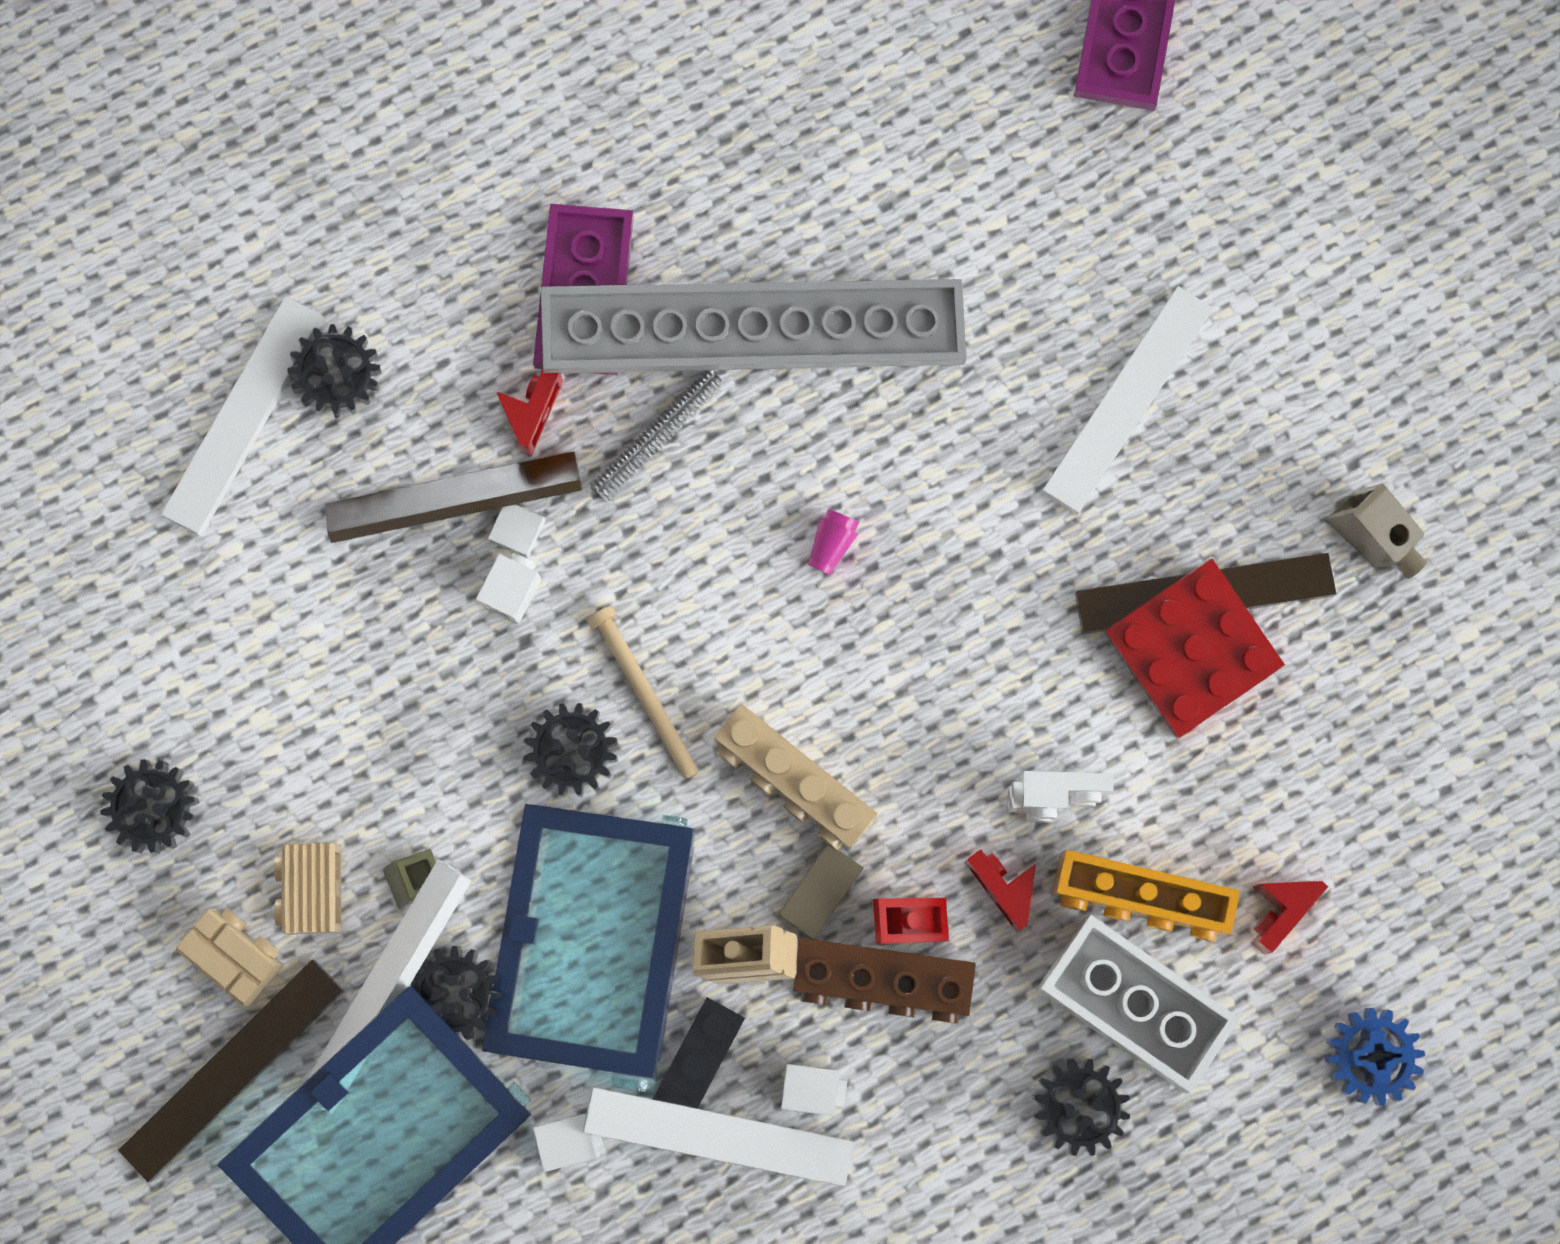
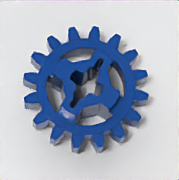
(1376, 1074)

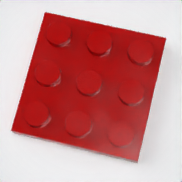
(1194, 648)

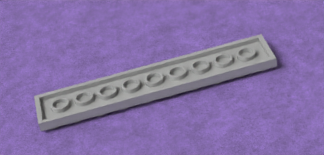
(752, 326)

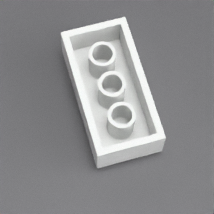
(1138, 1004)

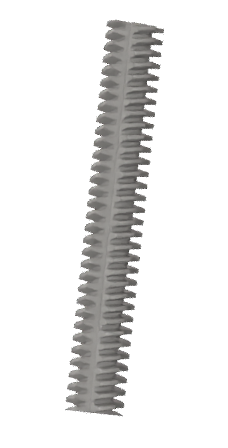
(656, 434)

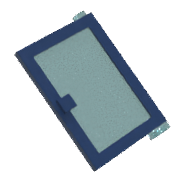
(591, 942)
(377, 1132)

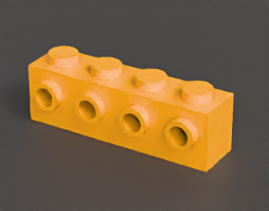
(1145, 893)

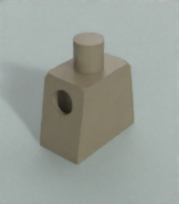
(1380, 529)

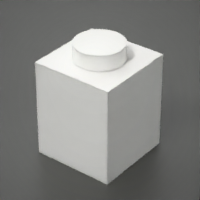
(509, 587)
(813, 1090)
(564, 1144)

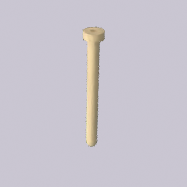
(604, 622)

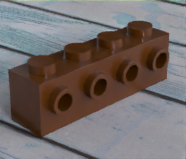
(885, 978)

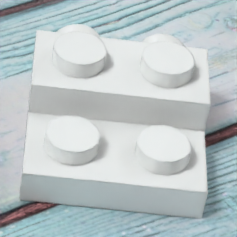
(1046, 794)

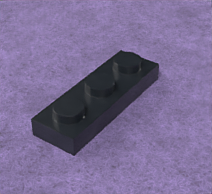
(700, 1055)

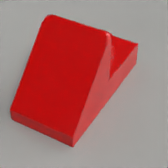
(530, 418)
(1010, 898)
(1292, 902)
(910, 920)

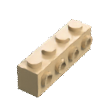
(795, 777)

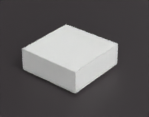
(516, 529)

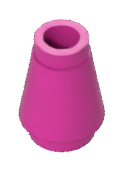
(832, 540)

